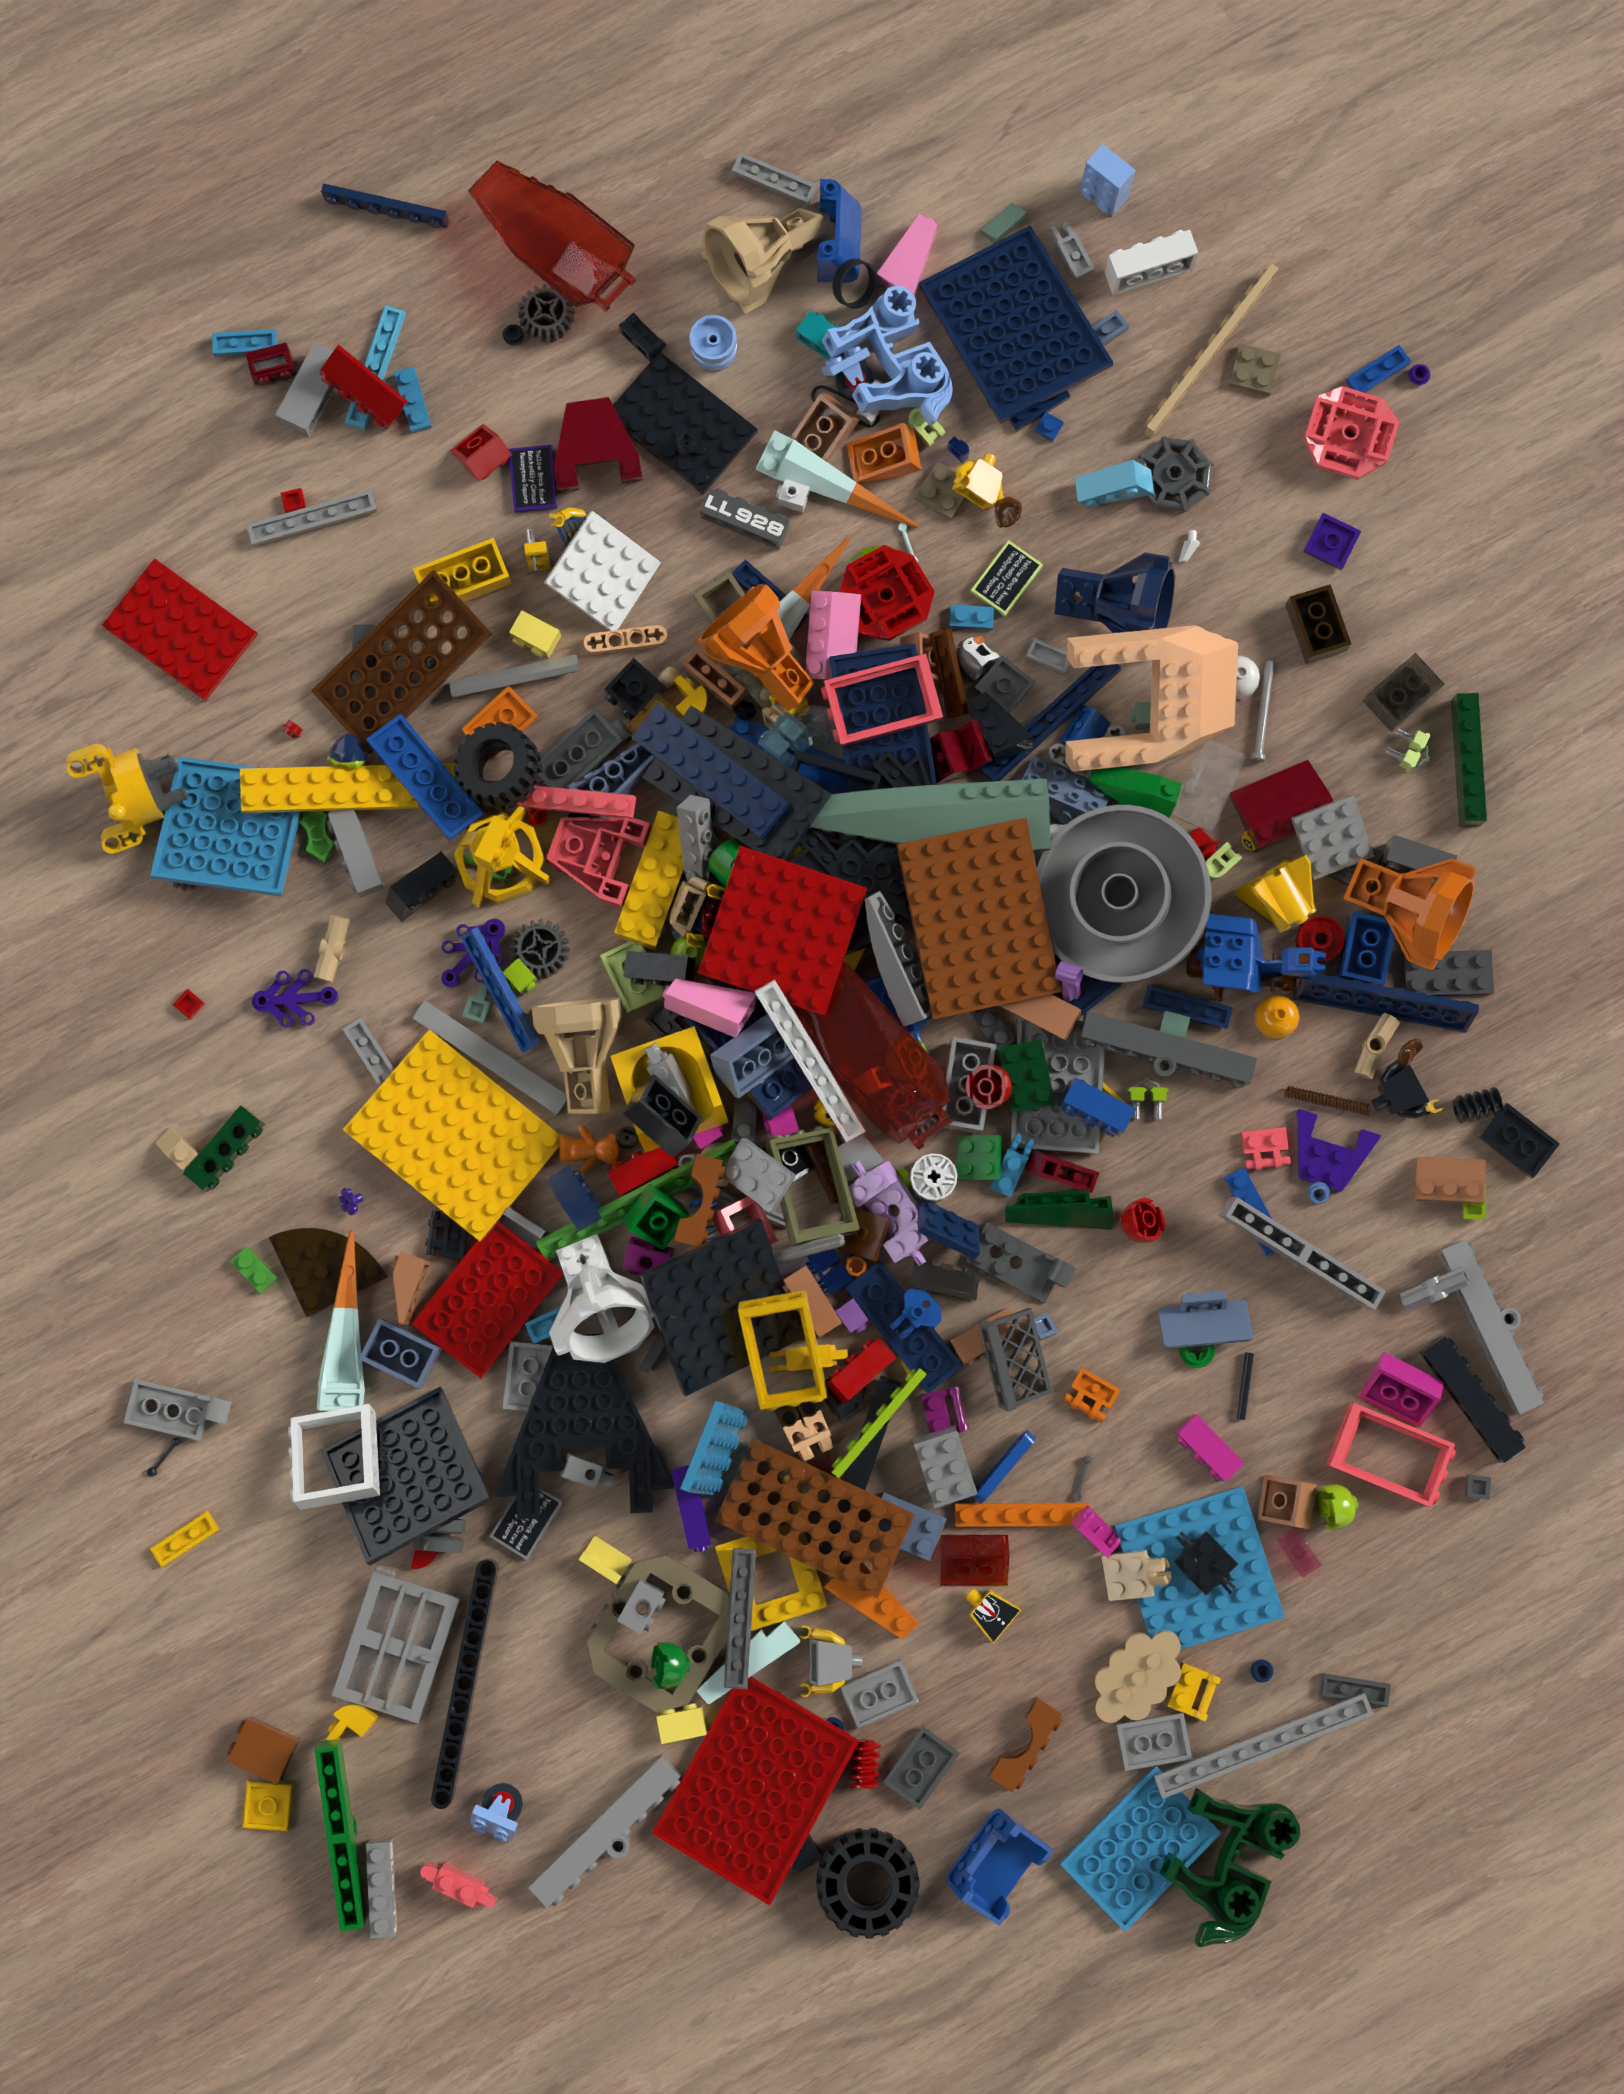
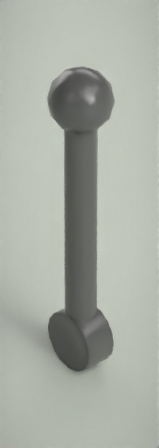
(1077, 1496)

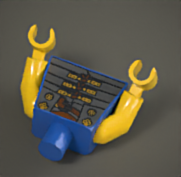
(568, 523)

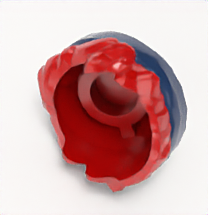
(706, 917)

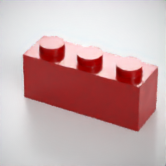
(640, 1170)
(860, 1370)

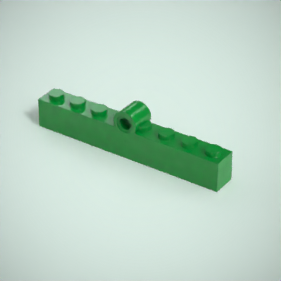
(341, 1834)

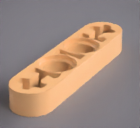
(625, 635)

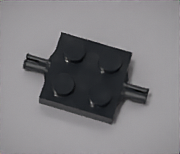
(1205, 1562)

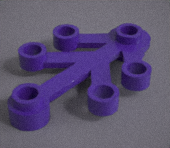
(466, 960)
(291, 999)

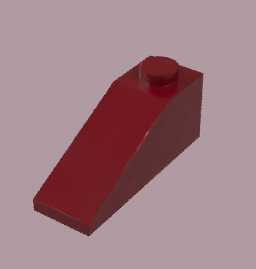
(1061, 1171)

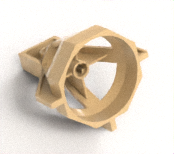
(763, 247)
(581, 1056)

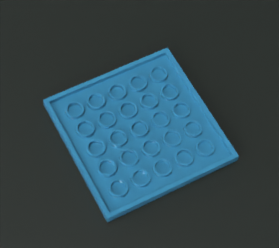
(214, 842)
(1181, 1604)

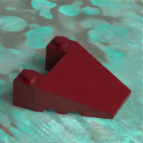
(591, 436)

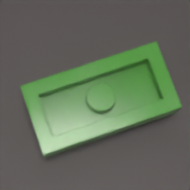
(254, 1269)

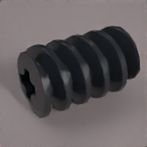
(1477, 1103)

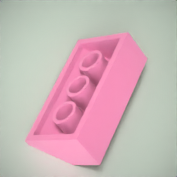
(831, 630)

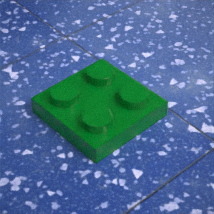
(978, 1157)

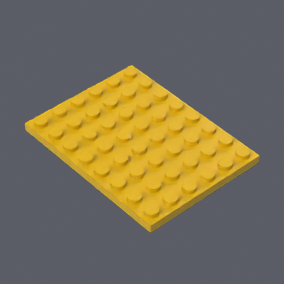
(454, 1135)

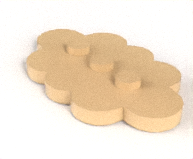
(1137, 1676)

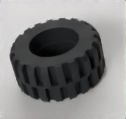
(480, 748)

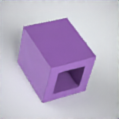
(852, 1317)

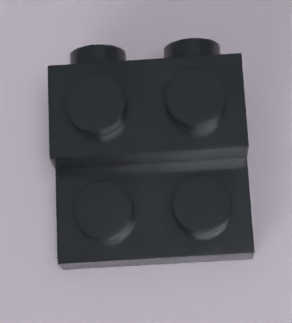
(633, 689)

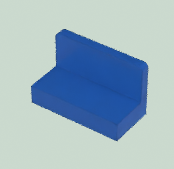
(1086, 725)

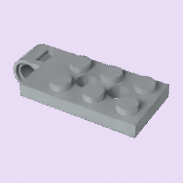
(193, 1409)

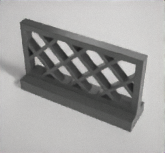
(997, 1360)

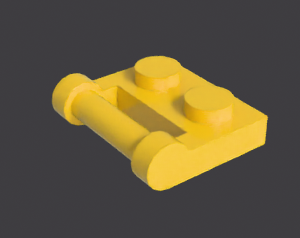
(1186, 1689)

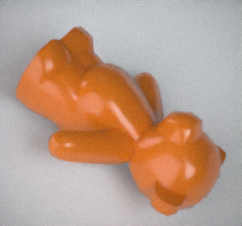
(589, 1149)

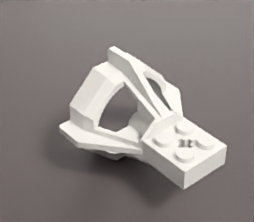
(596, 1290)

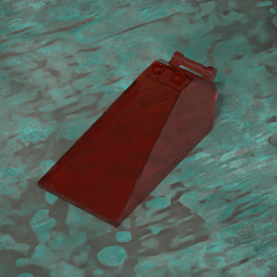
(878, 1061)

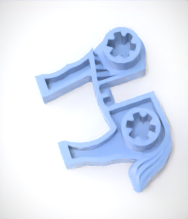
(916, 374)

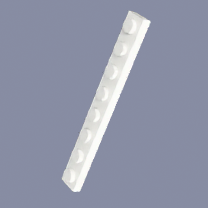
(810, 1060)

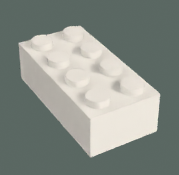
(1151, 262)

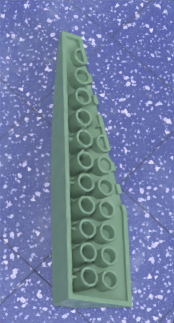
(937, 810)

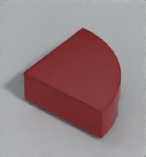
(423, 1558)

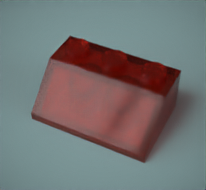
(974, 1560)

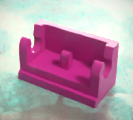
(1096, 1531)

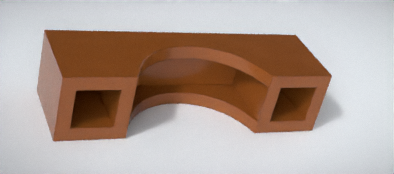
(705, 1173)
(1010, 1769)

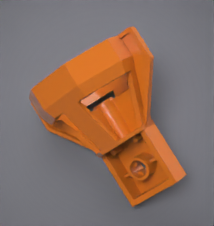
(765, 652)
(1407, 899)

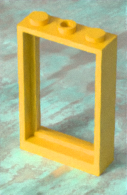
(772, 1305)

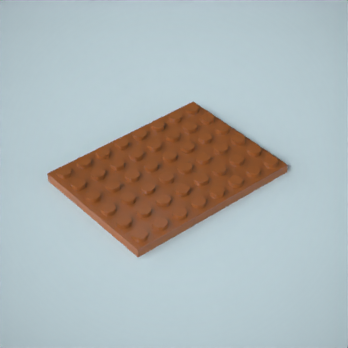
(978, 918)

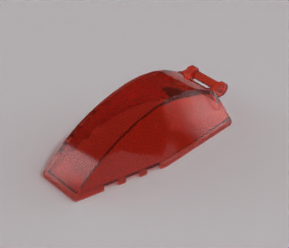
(555, 235)

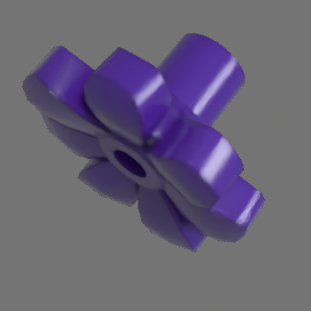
(350, 1201)

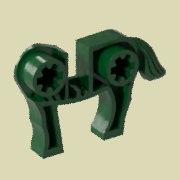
(1234, 1892)

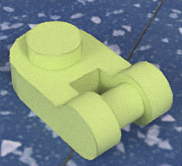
(919, 425)
(1217, 866)

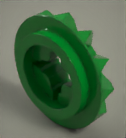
(1204, 1358)

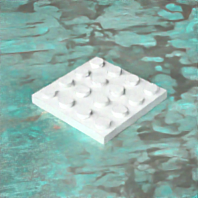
(602, 572)

